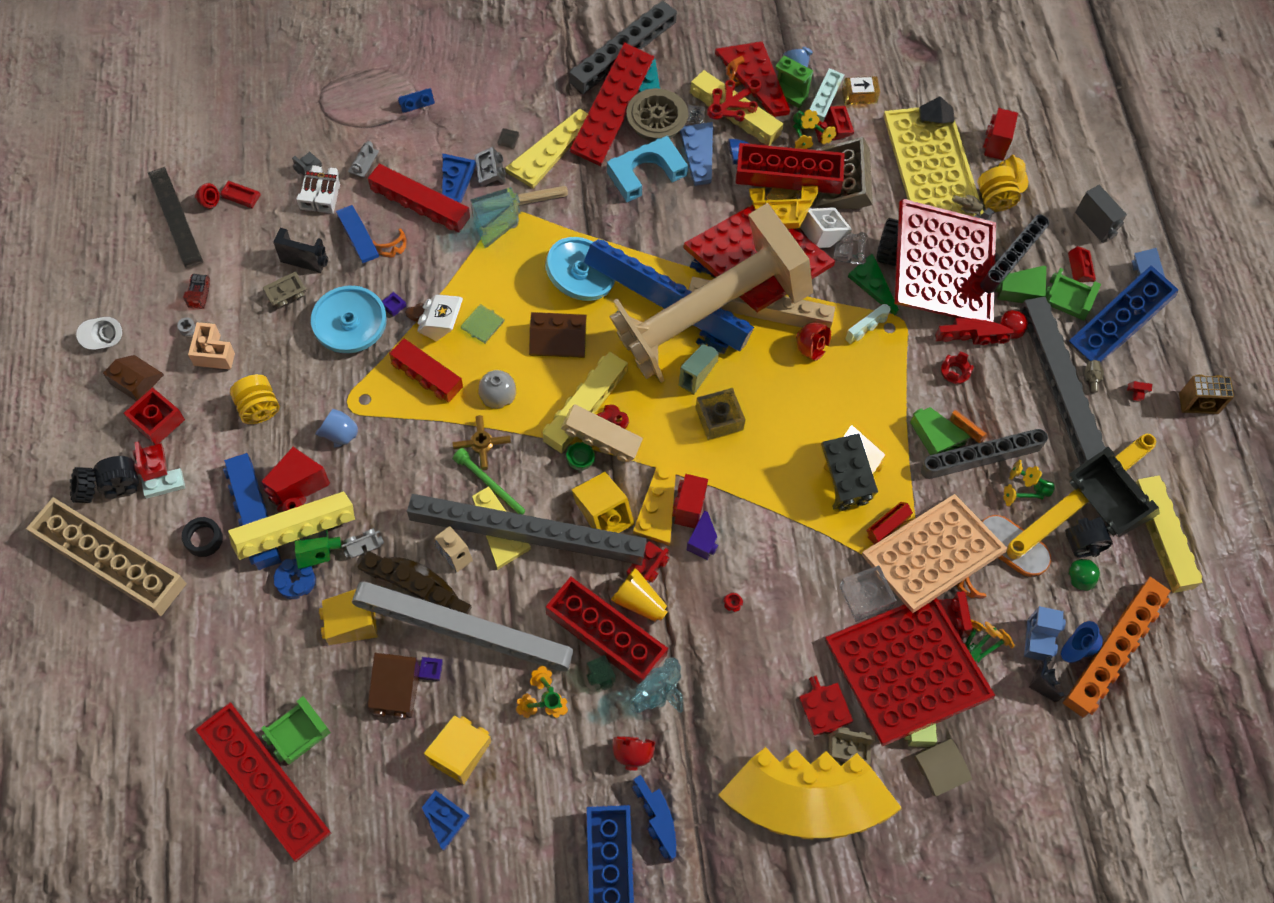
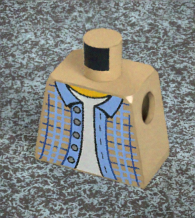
(450, 546)

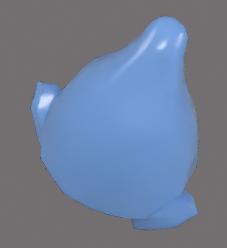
(800, 55)

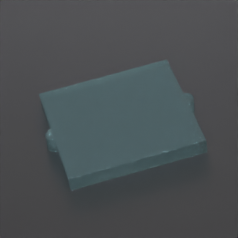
(482, 323)

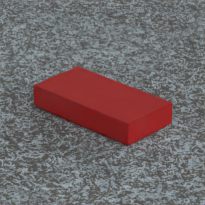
(240, 194)

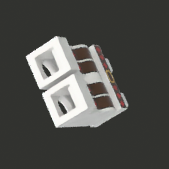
(319, 190)

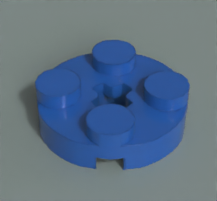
(298, 588)

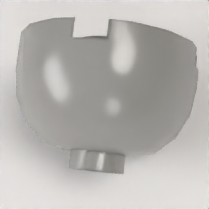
(497, 389)

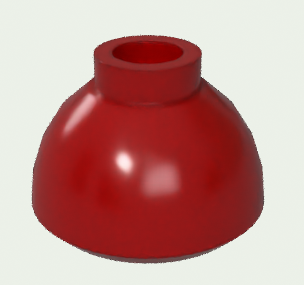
(207, 195)

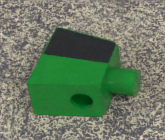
(315, 549)

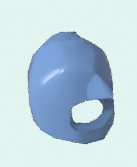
(338, 428)

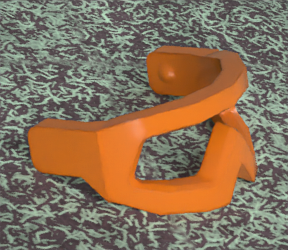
(734, 64)
(392, 254)
(974, 593)

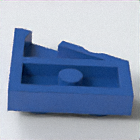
(444, 818)

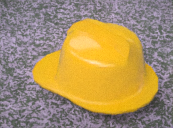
(1019, 171)

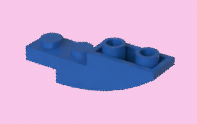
(662, 824)

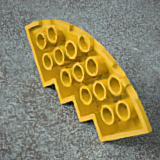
(808, 797)

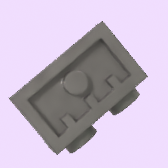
(490, 166)

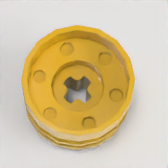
(999, 188)
(254, 399)

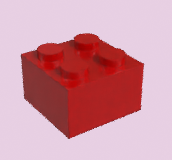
(1000, 133)
(154, 416)
(689, 500)

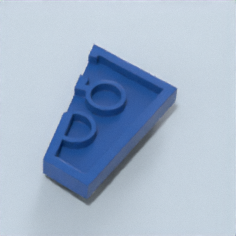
(456, 176)

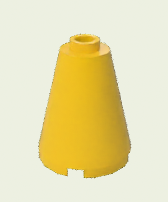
(640, 597)

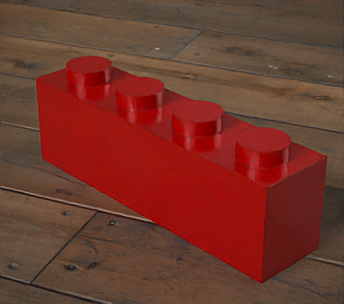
(426, 370)

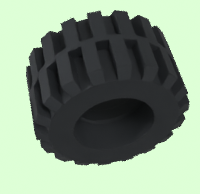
(888, 243)

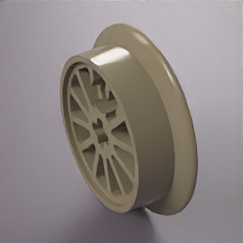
(657, 117)

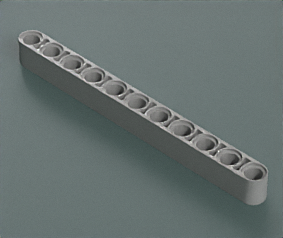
(462, 626)

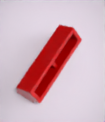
(889, 522)

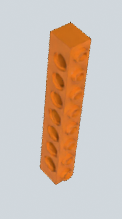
(1076, 698)

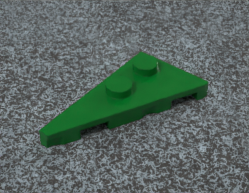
(871, 280)

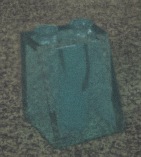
(495, 214)

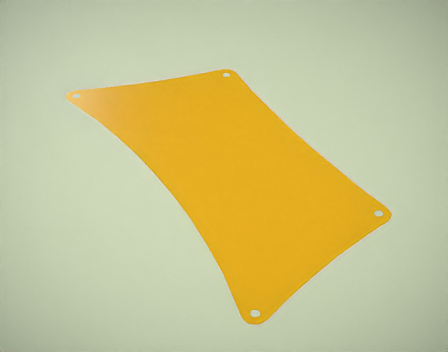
(784, 396)

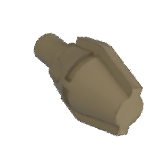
(968, 203)
(1094, 374)

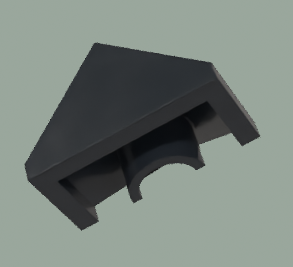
(937, 111)
(1045, 681)

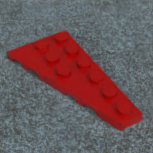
(757, 65)

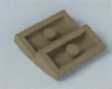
(943, 767)

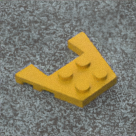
(789, 211)

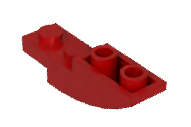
(979, 330)

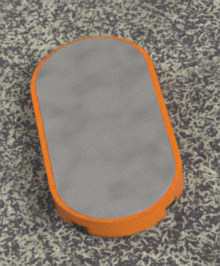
(1033, 562)

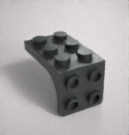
(849, 471)

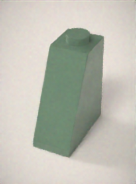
(697, 368)

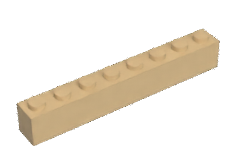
(781, 311)

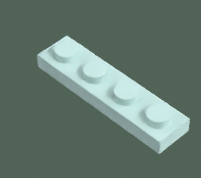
(826, 93)

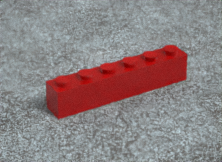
(419, 198)

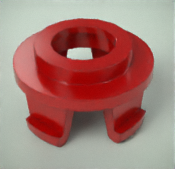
(959, 361)

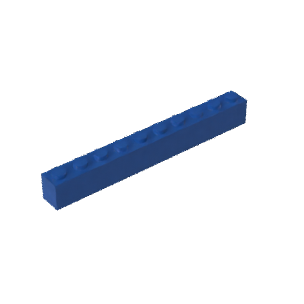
(663, 291)

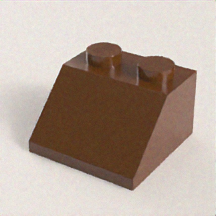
(132, 376)

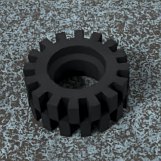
(82, 485)

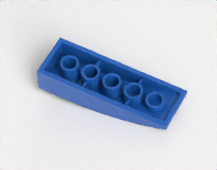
(1124, 315)

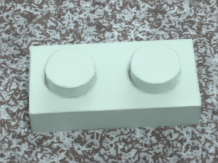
(164, 484)

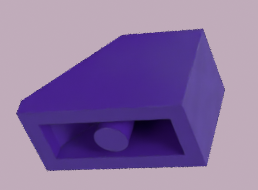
(703, 538)

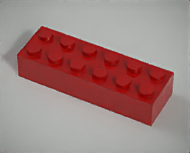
(789, 168)
(606, 630)

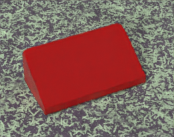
(1081, 265)

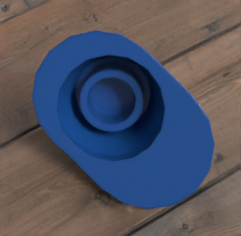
(1083, 643)

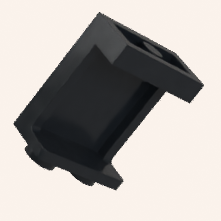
(300, 254)

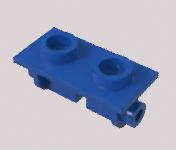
(416, 100)

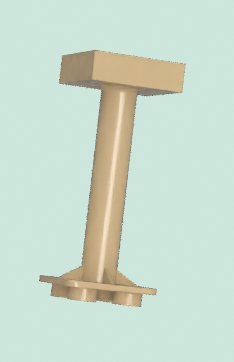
(776, 256)

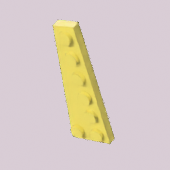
(544, 154)

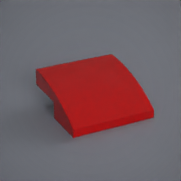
(839, 118)

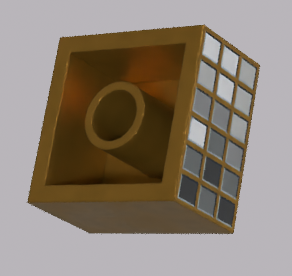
(1206, 394)

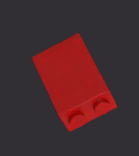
(293, 477)

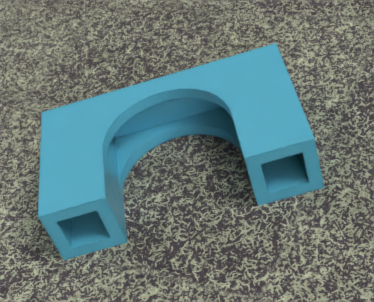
(658, 152)

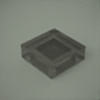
(508, 138)

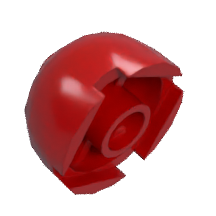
(812, 340)
(633, 751)

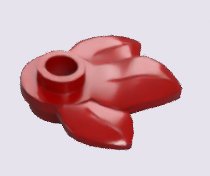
(612, 414)

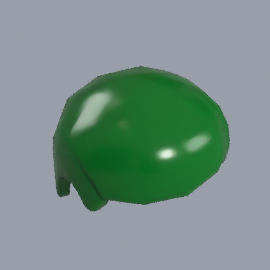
(580, 456)
(1084, 574)

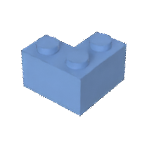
(1041, 633)

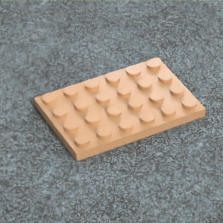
(934, 552)

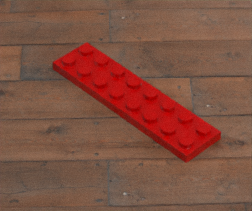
(611, 104)
(263, 782)

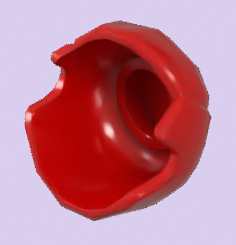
(1015, 321)

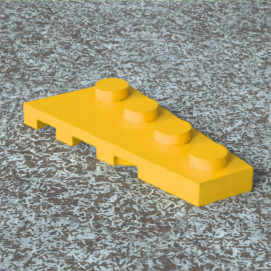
(656, 512)

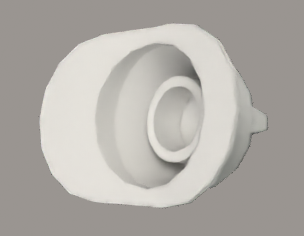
(99, 333)

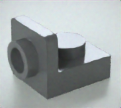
(305, 163)

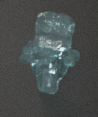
(658, 688)

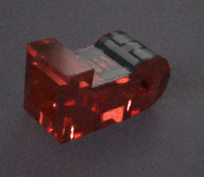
(197, 291)

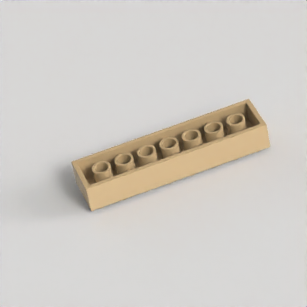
(107, 556)

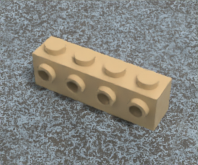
(601, 433)

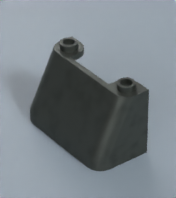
(1113, 493)

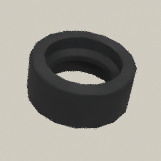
(196, 524)

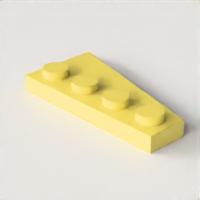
(502, 549)

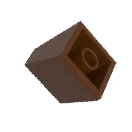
(393, 685)

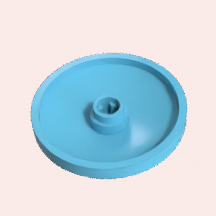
(570, 273)
(348, 319)

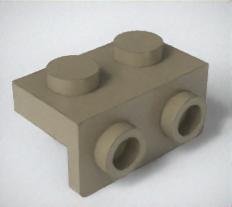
(284, 290)
(846, 743)

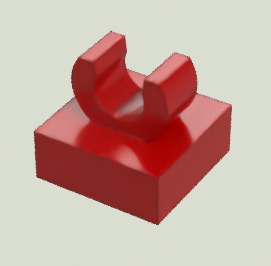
(1139, 389)

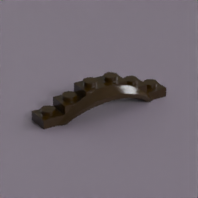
(414, 579)

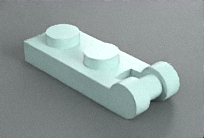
(868, 323)

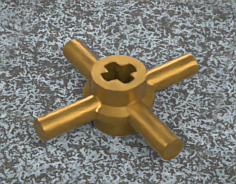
(481, 436)

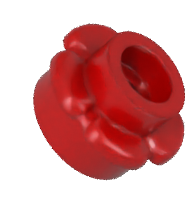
(733, 597)

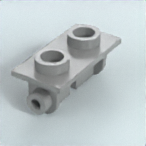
(363, 160)
(354, 545)

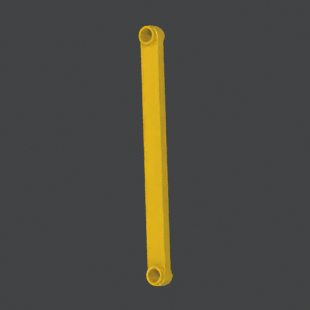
(1073, 502)

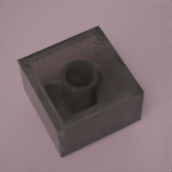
(720, 413)

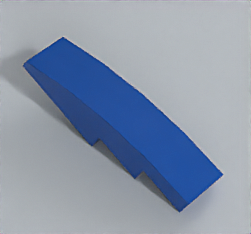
(357, 234)

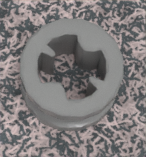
(183, 322)

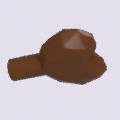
(414, 313)

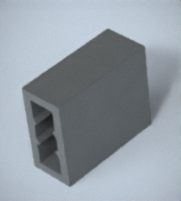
(1101, 213)

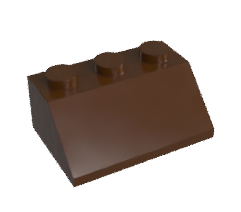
(557, 334)

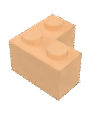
(208, 350)

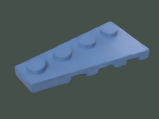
(698, 148)

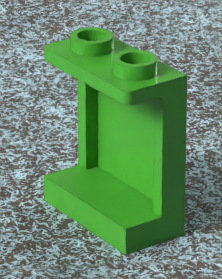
(794, 80)
(1071, 295)
(295, 732)

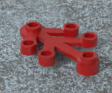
(753, 87)

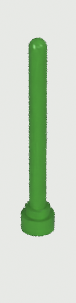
(461, 457)

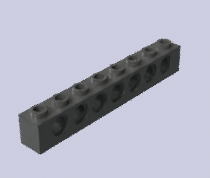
(638, 35)

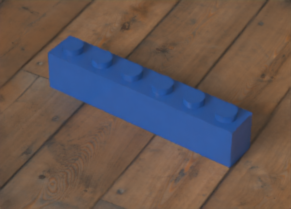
(249, 502)

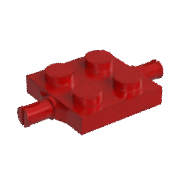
(825, 708)

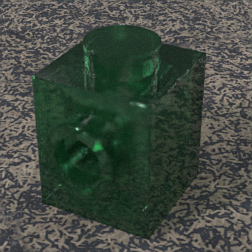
(600, 673)

